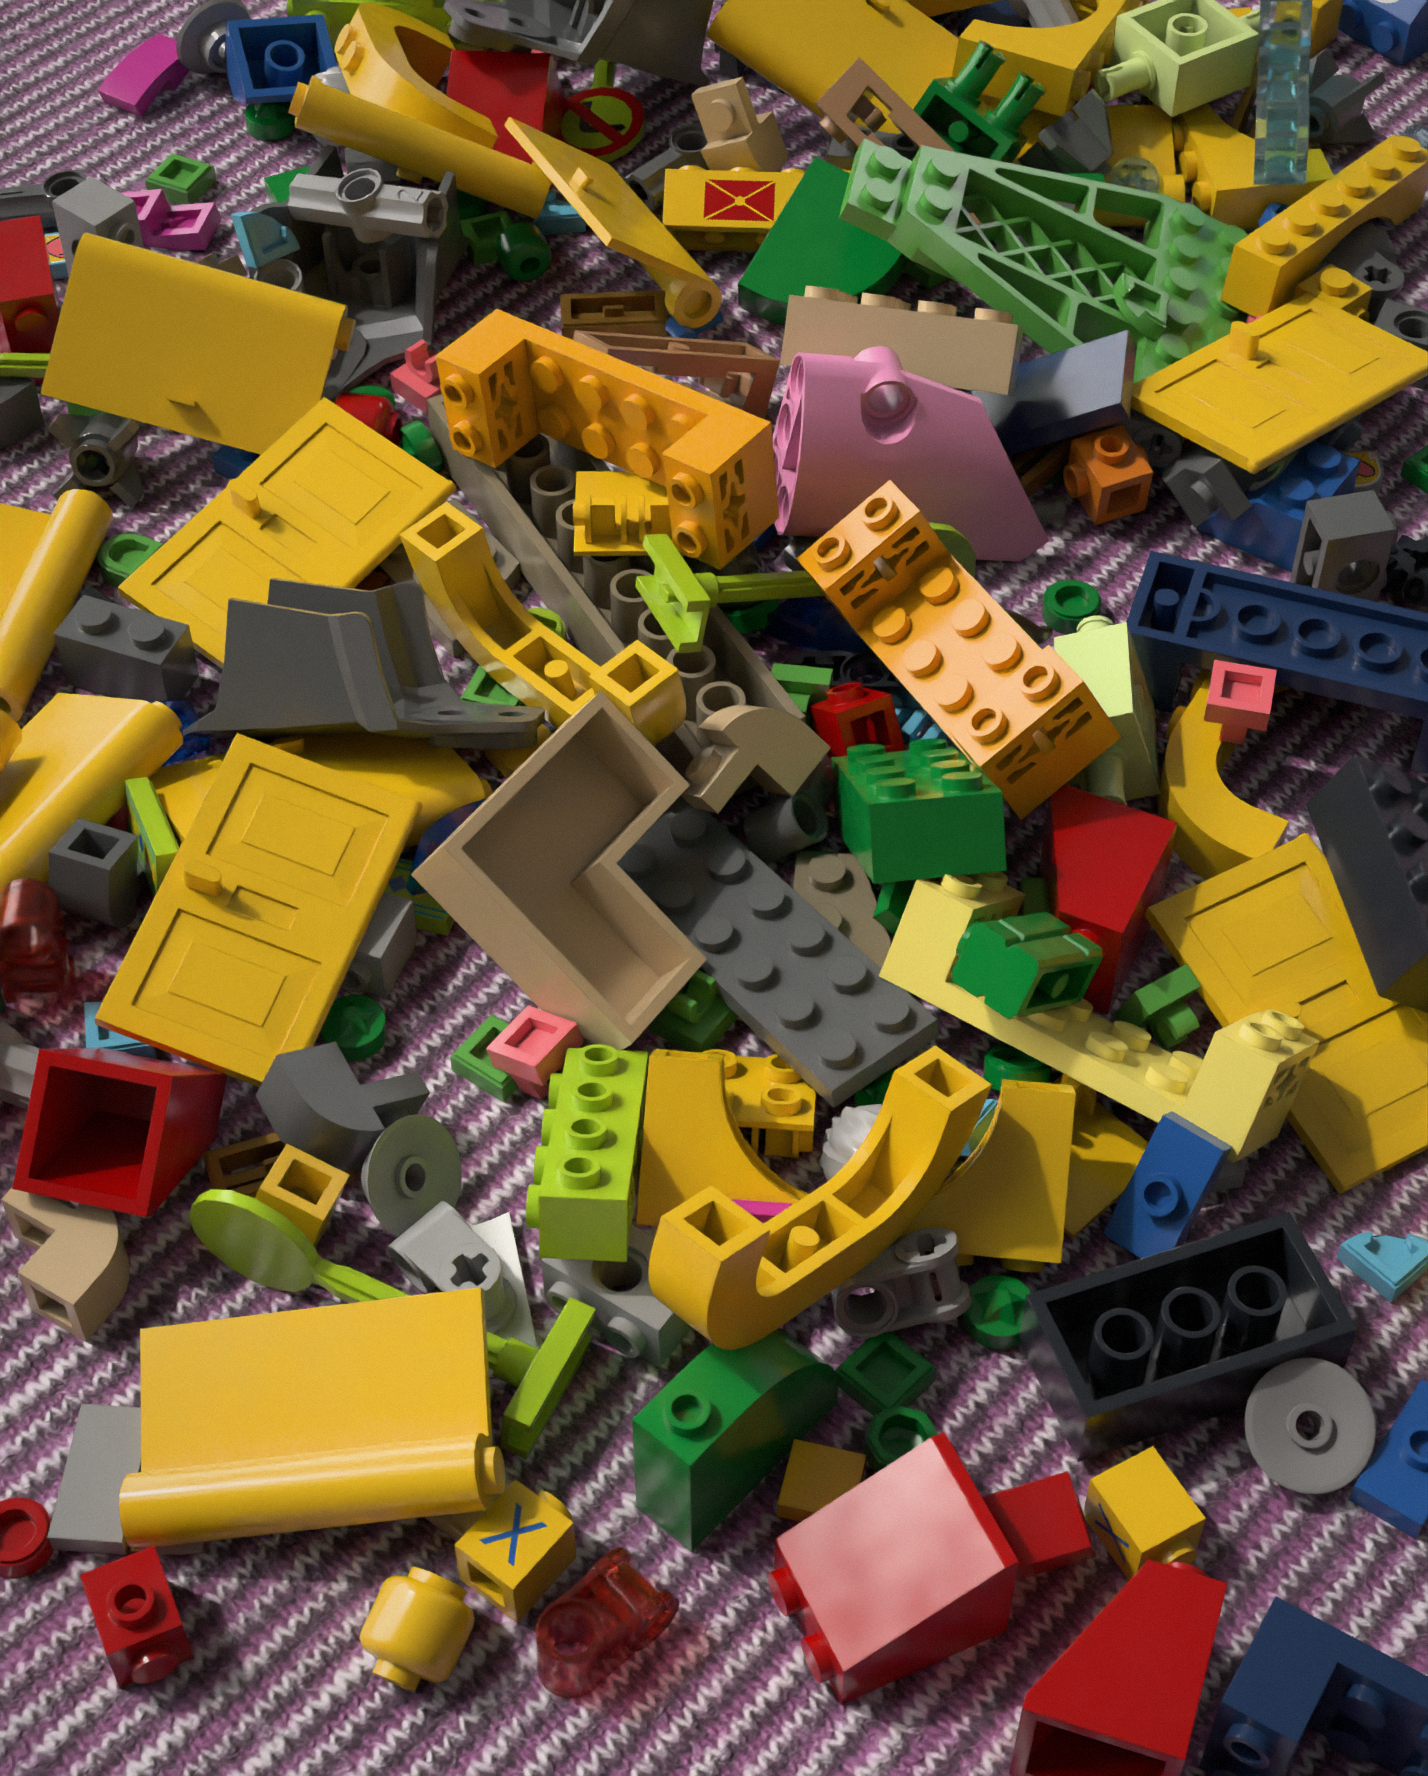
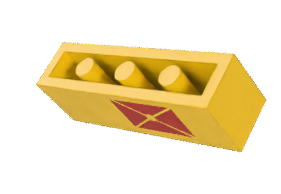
(725, 207)

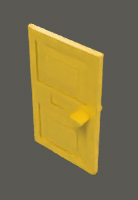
(1279, 382)
(307, 510)
(259, 912)
(1284, 943)

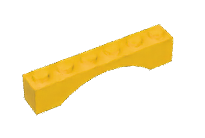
(1289, 247)

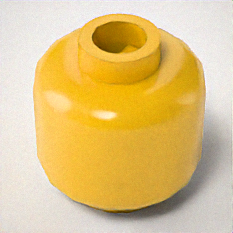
(417, 1628)

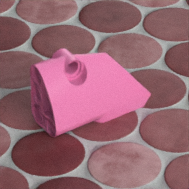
(870, 422)

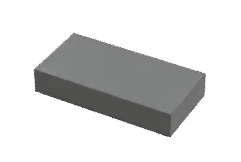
(99, 1458)

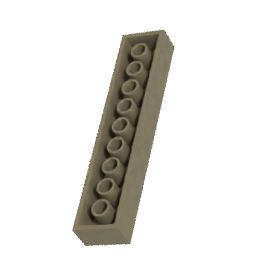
(531, 514)

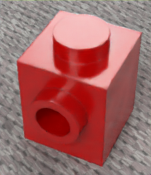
(855, 718)
(1043, 1524)
(137, 1618)

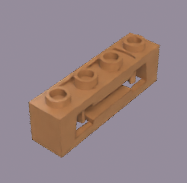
(851, 99)
(731, 370)

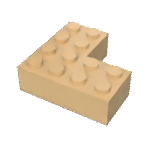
(929, 342)
(543, 883)

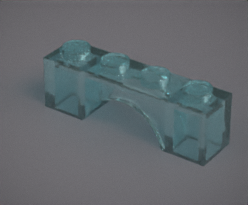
(1283, 92)

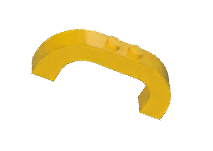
(398, 66)
(521, 652)
(1212, 823)
(750, 1277)

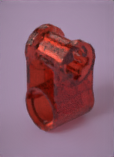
(33, 942)
(608, 1612)

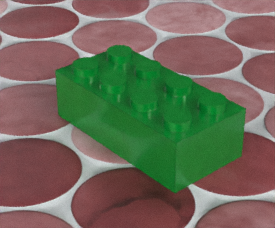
(918, 812)

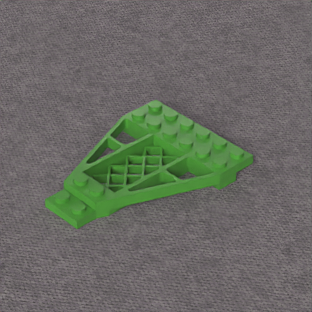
(926, 216)

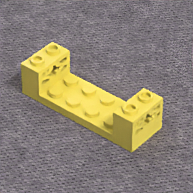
(1233, 1093)

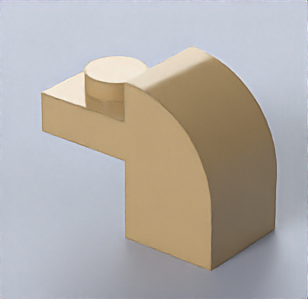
(734, 130)
(754, 742)
(78, 1260)

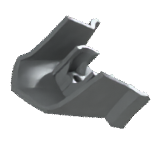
(636, 34)
(384, 283)
(346, 665)

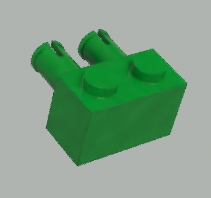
(965, 122)

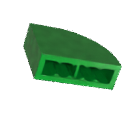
(816, 249)
(724, 1430)

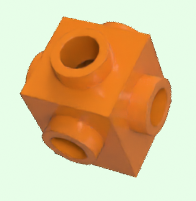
(1108, 474)

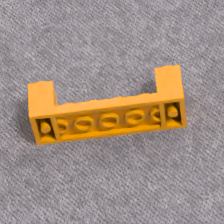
(521, 380)
(958, 652)

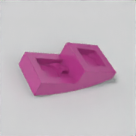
(143, 74)
(174, 226)

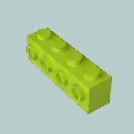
(589, 1155)

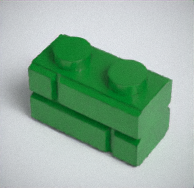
(1025, 964)

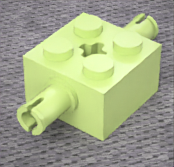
(1180, 54)
(1112, 671)

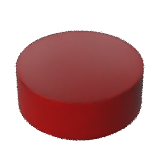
(23, 1537)

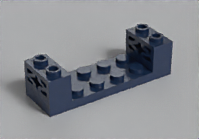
(1307, 634)
(1323, 1680)

